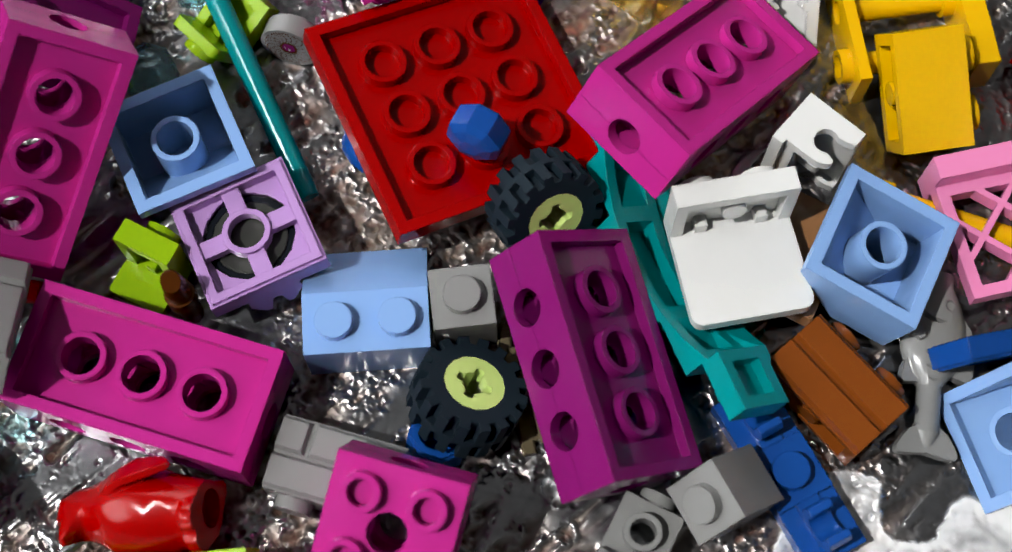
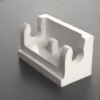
(815, 142)

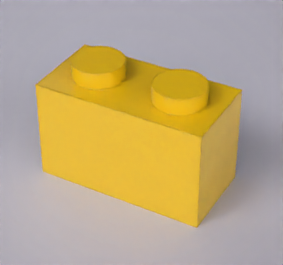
(926, 89)

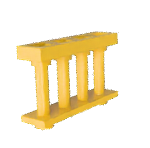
(855, 64)

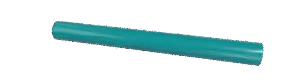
(262, 96)

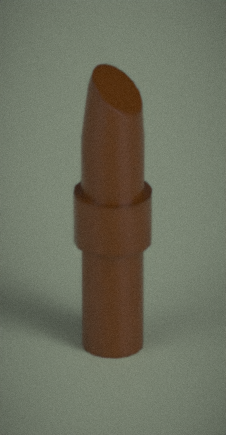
(181, 296)

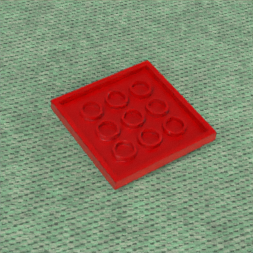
(406, 71)

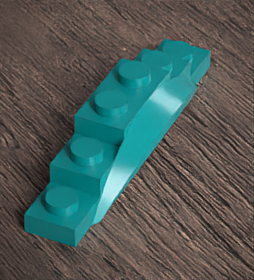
(728, 355)

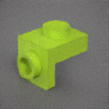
(205, 38)
(147, 254)

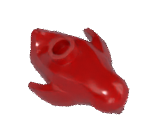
(145, 510)

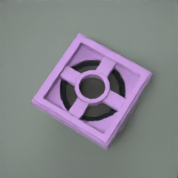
(250, 240)

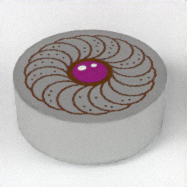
(285, 38)

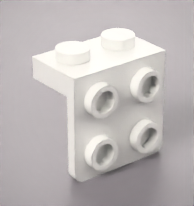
(737, 247)

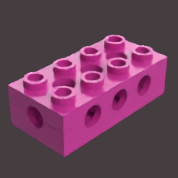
(70, 118)
(663, 136)
(133, 344)
(377, 480)

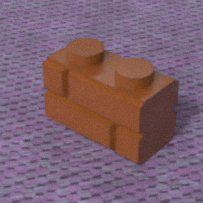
(836, 388)

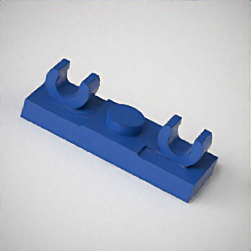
(811, 510)

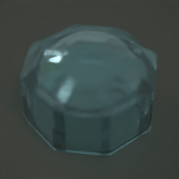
(152, 68)

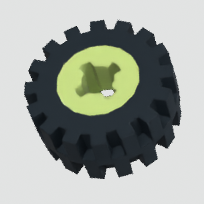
(542, 194)
(444, 402)

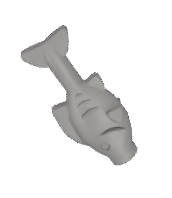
(939, 324)

